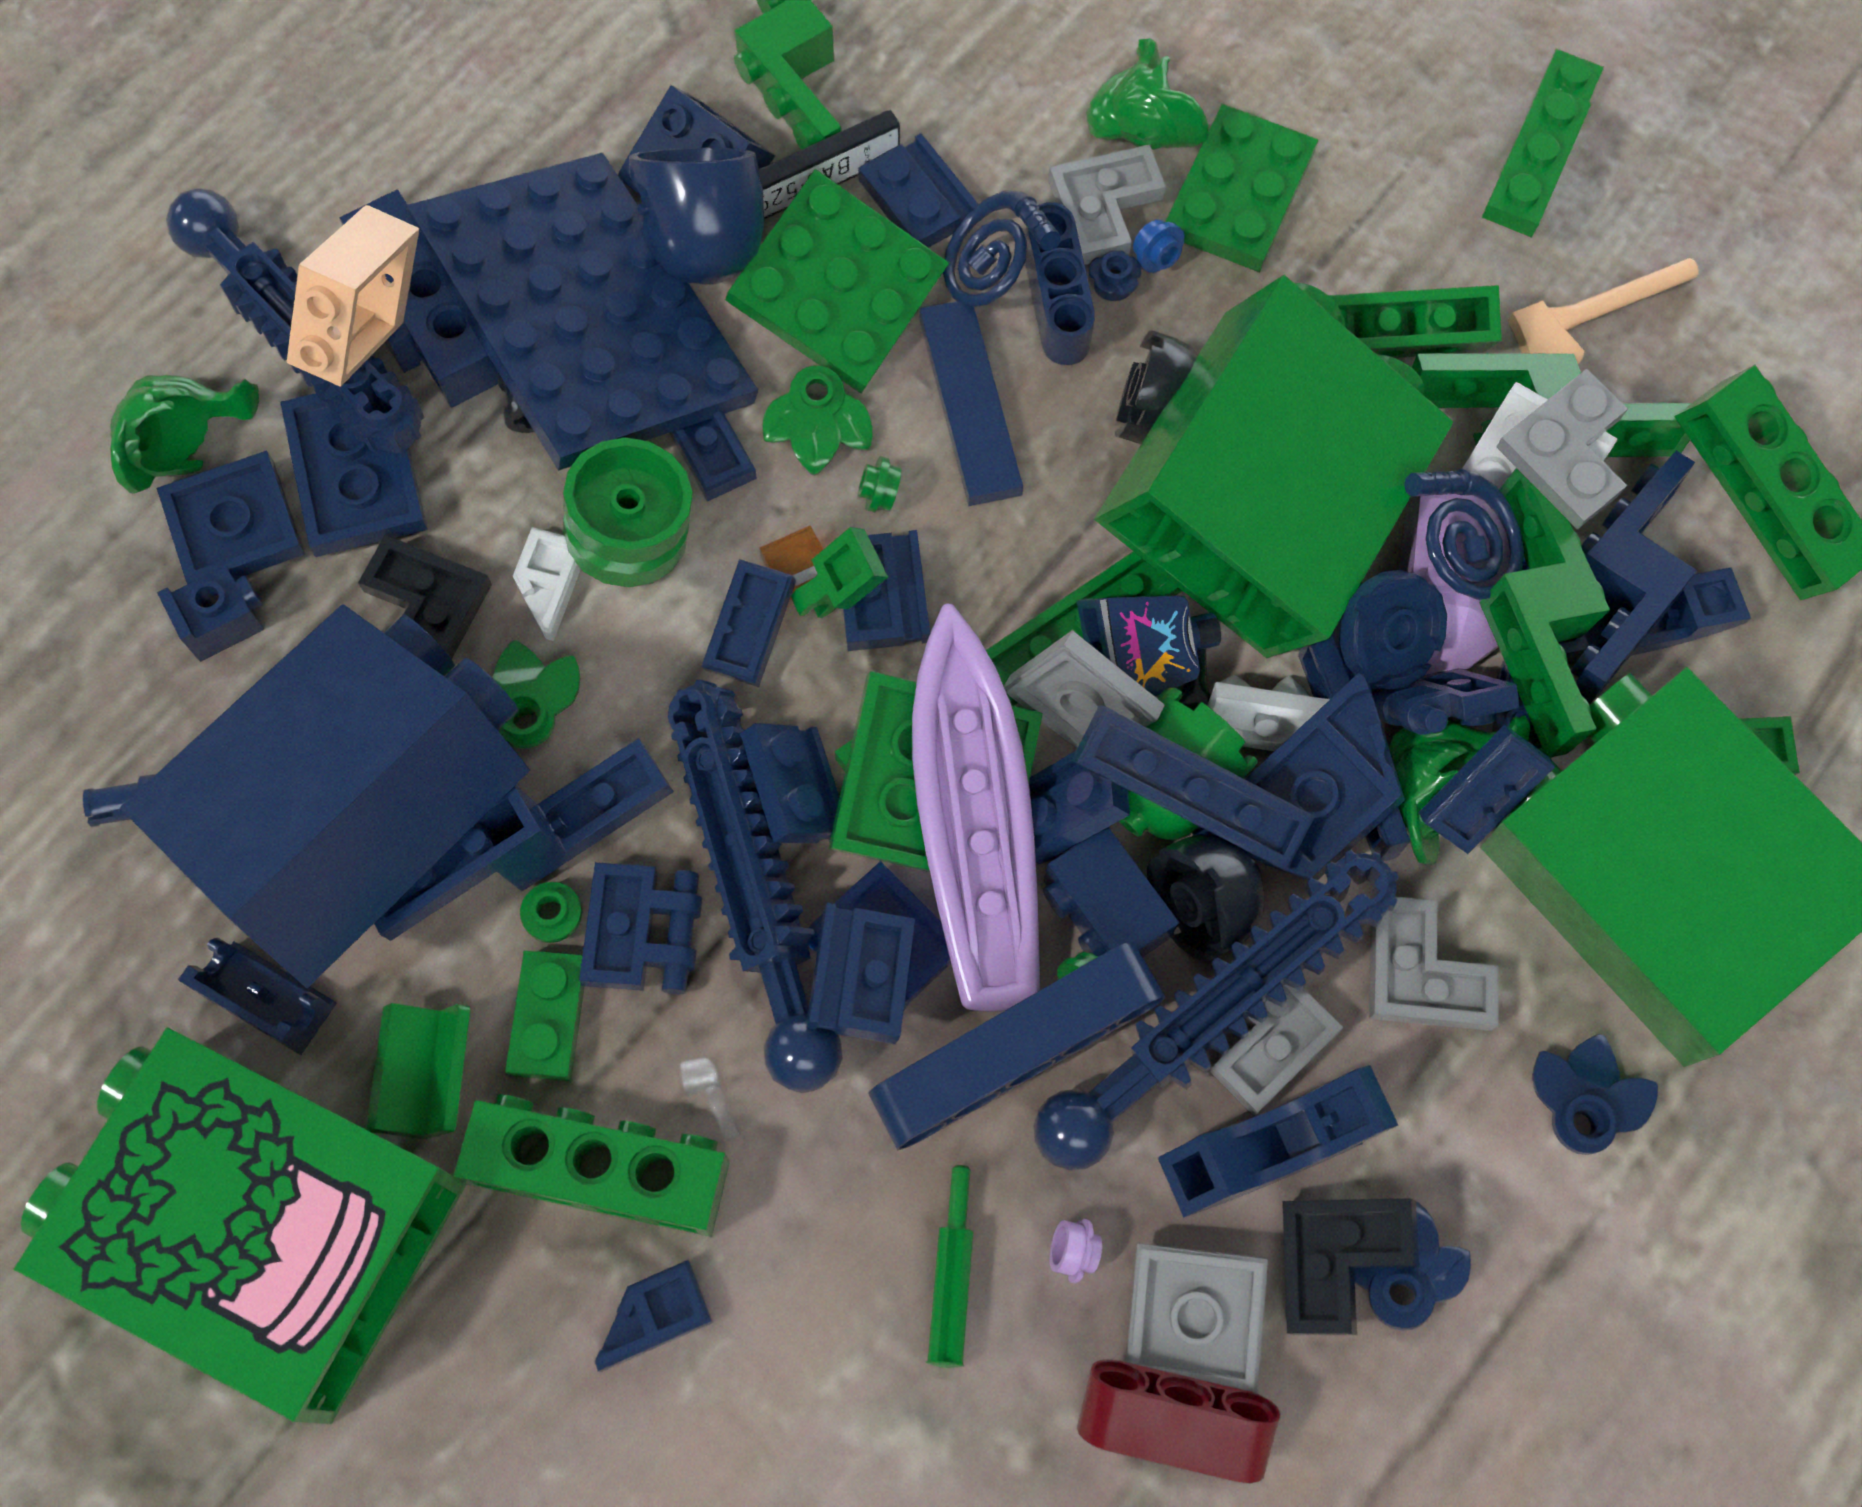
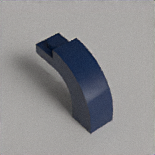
(1278, 1142)

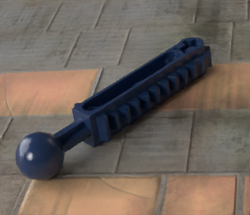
(264, 293)
(751, 880)
(1077, 1125)

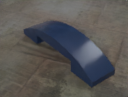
(1705, 607)

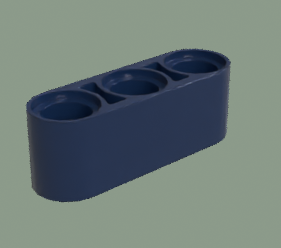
(1060, 304)

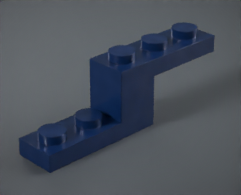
(1634, 573)
(534, 839)

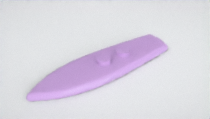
(976, 818)

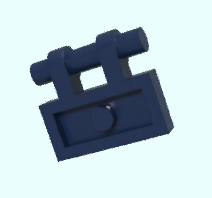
(1446, 694)
(620, 928)

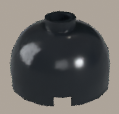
(1153, 384)
(1210, 891)

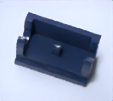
(260, 994)

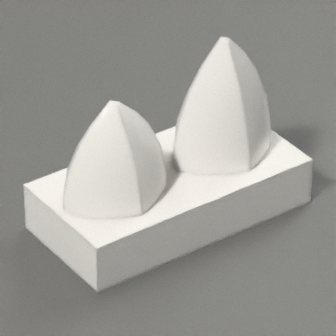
(1263, 715)

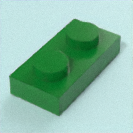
(546, 1017)

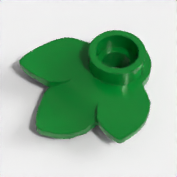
(817, 425)
(535, 692)

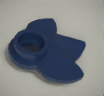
(1591, 1087)
(1440, 1278)

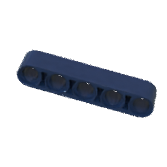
(1016, 1045)

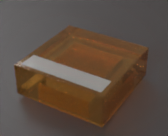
(793, 555)

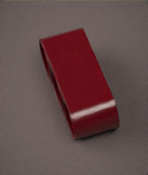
(1178, 1421)

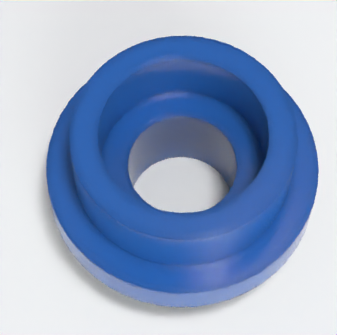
(1158, 245)

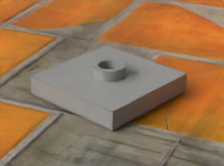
(1071, 683)
(1198, 1314)

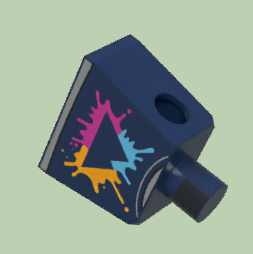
(1149, 637)

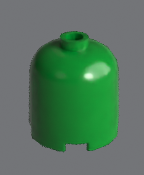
(1201, 733)

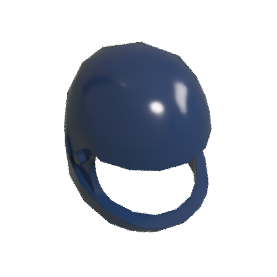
(700, 210)

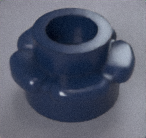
(1115, 286)

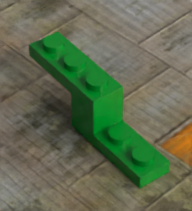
(778, 53)
(1543, 143)
(1488, 378)
(1543, 607)

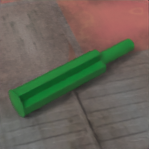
(952, 1278)

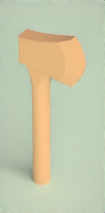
(1545, 328)

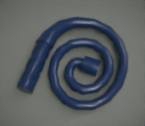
(1035, 220)
(1474, 546)

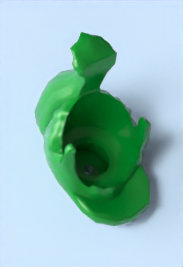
(1144, 108)
(166, 423)
(1427, 765)

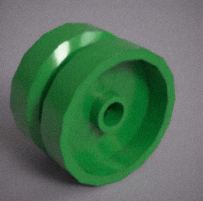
(626, 512)

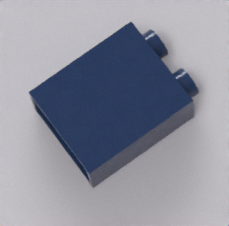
(333, 786)

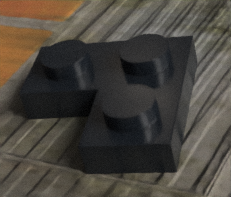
(431, 588)
(1326, 1244)

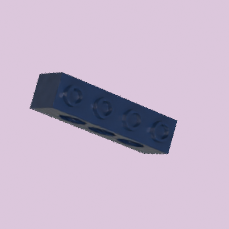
(457, 363)

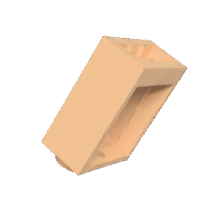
(344, 299)

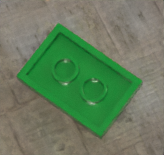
(1241, 186)

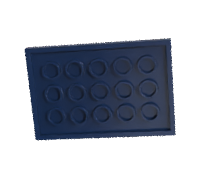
(579, 308)

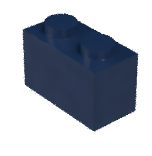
(1107, 897)

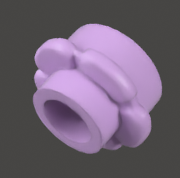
(1075, 1249)

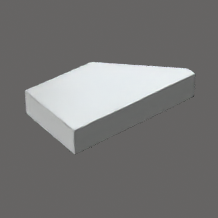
(546, 578)

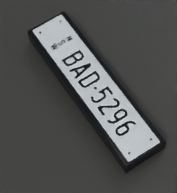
(834, 157)

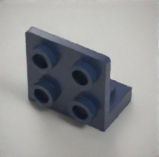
(690, 123)

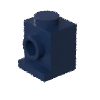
(213, 612)

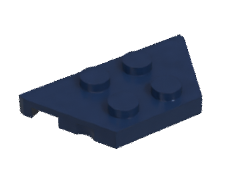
(1338, 773)

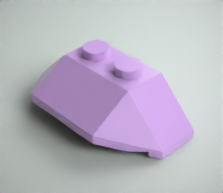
(1467, 629)

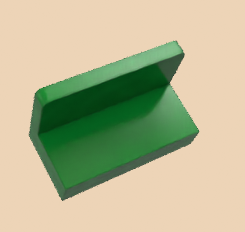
(418, 1071)

